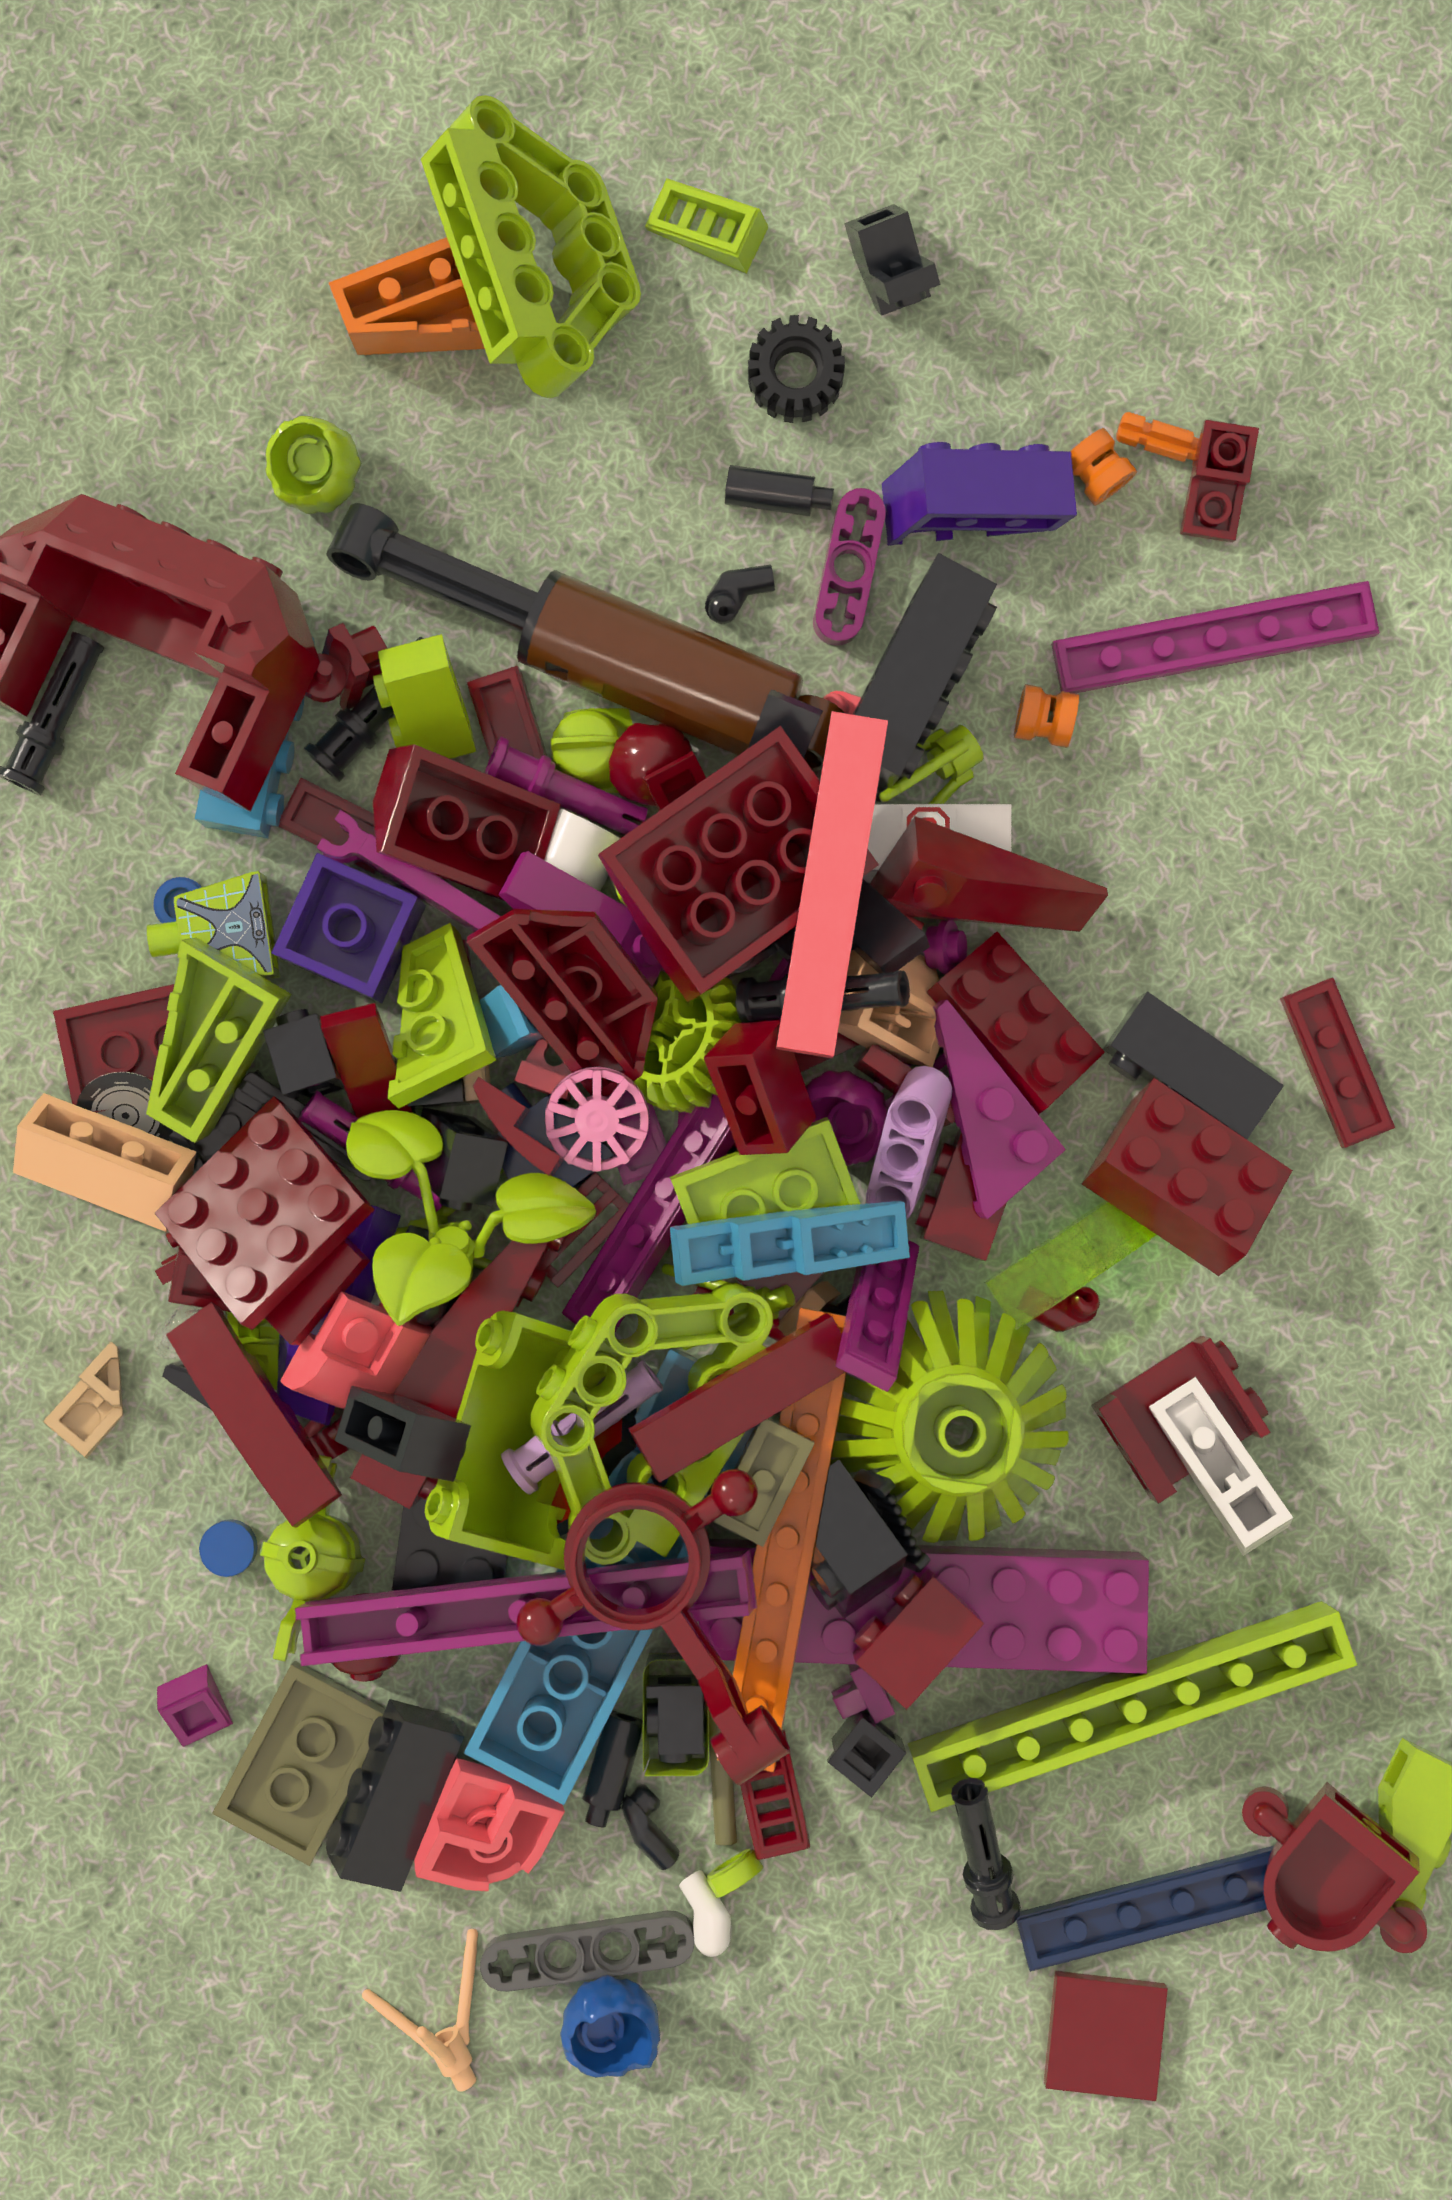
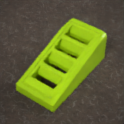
(736, 254)

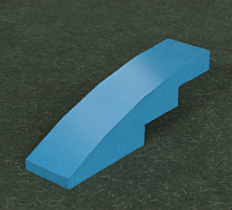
(790, 1242)

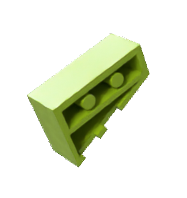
(209, 1037)

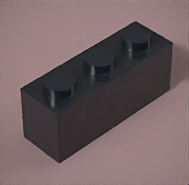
(1191, 1062)
(393, 1795)

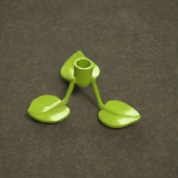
(424, 1274)

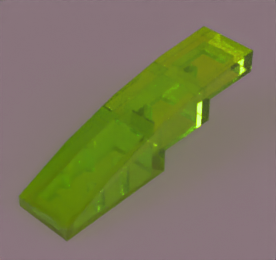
(1067, 1262)

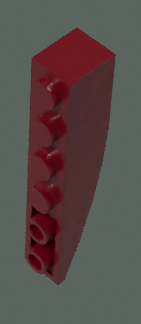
(447, 1357)

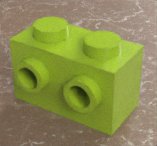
(424, 698)

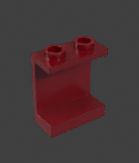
(1139, 1435)

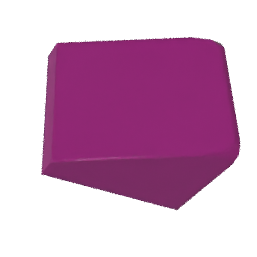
(192, 1706)

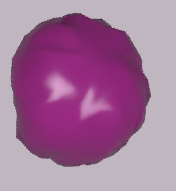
(854, 1111)

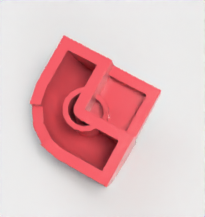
(355, 1348)
(485, 1829)

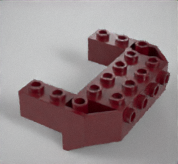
(174, 600)

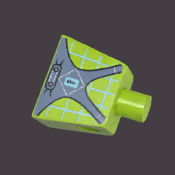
(227, 916)

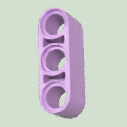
(910, 1138)

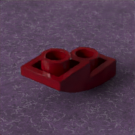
(1219, 480)

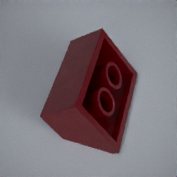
(457, 819)

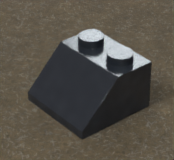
(853, 1549)

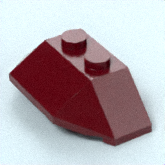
(573, 987)

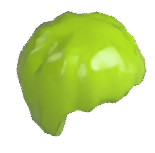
(312, 464)

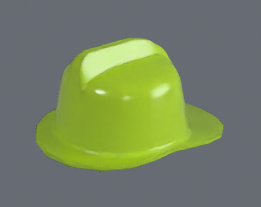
(585, 744)

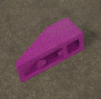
(545, 887)

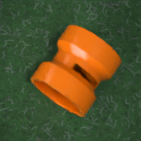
(1100, 466)
(1034, 712)

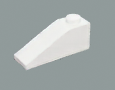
(1221, 1467)

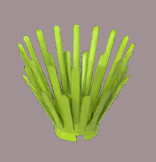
(950, 1383)

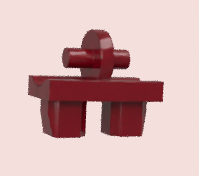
(346, 665)

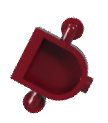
(1334, 1874)

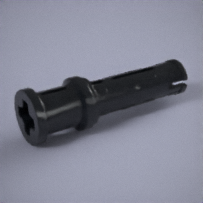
(352, 731)
(39, 745)
(882, 989)
(987, 1870)

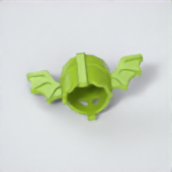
(331, 1569)

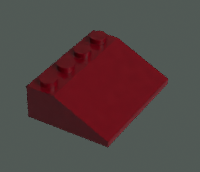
(722, 864)

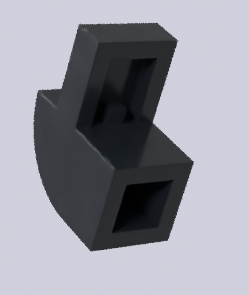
(890, 259)

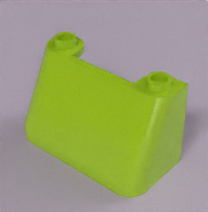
(484, 1501)

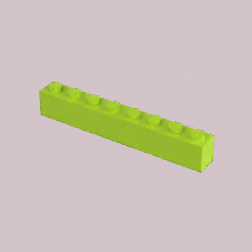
(1134, 1705)

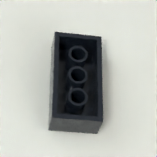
(925, 662)

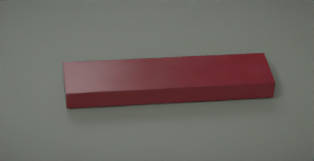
(740, 1398)

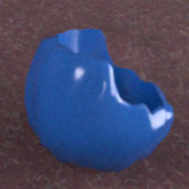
(610, 2028)

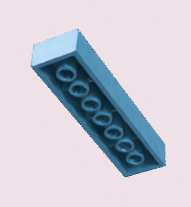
(564, 1692)

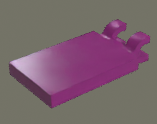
(424, 885)

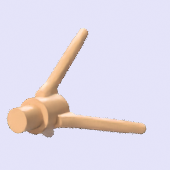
(449, 2044)

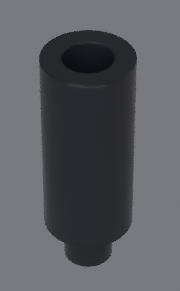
(775, 491)
(612, 1767)

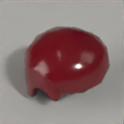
(641, 752)

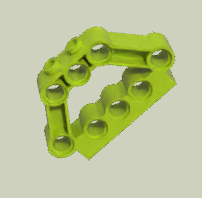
(475, 179)
(661, 1325)

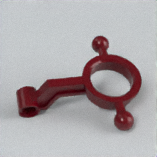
(746, 1739)

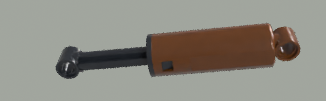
(592, 638)

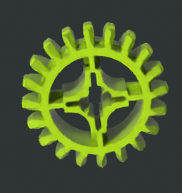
(679, 1039)

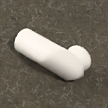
(711, 1917)

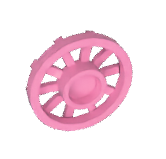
(596, 1119)

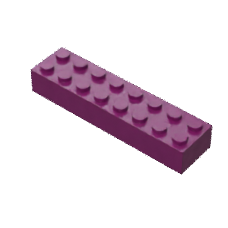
(1034, 1603)

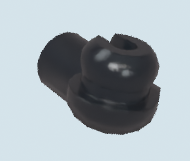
(644, 1831)

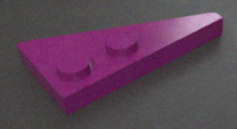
(1000, 1129)

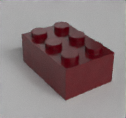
(1187, 1177)

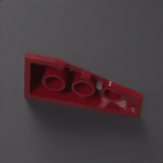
(968, 880)

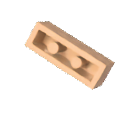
(100, 1159)

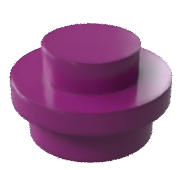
(946, 947)

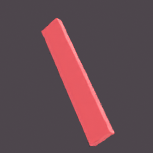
(832, 885)

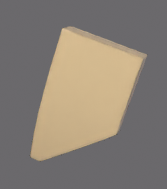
(91, 1405)

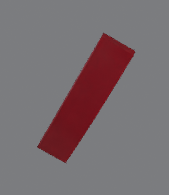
(254, 1415)

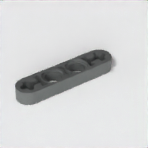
(590, 1961)

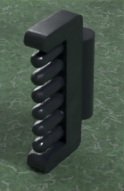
(877, 1490)

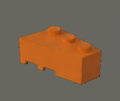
(408, 304)

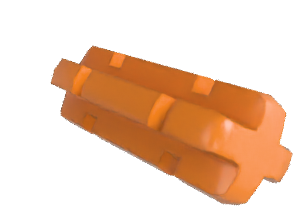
(1157, 437)

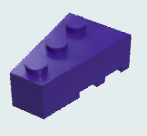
(979, 491)

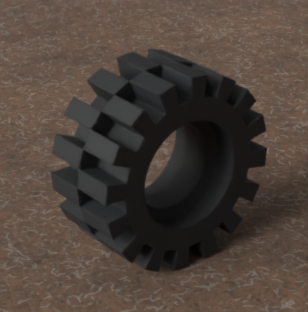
(803, 339)

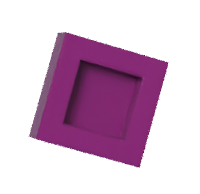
(862, 1694)

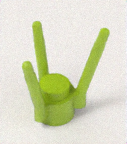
(951, 755)

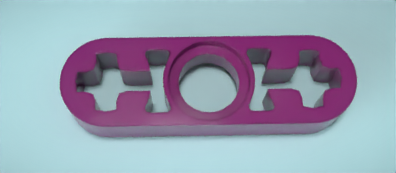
(870, 532)

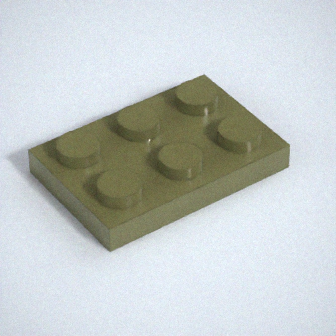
(299, 1763)

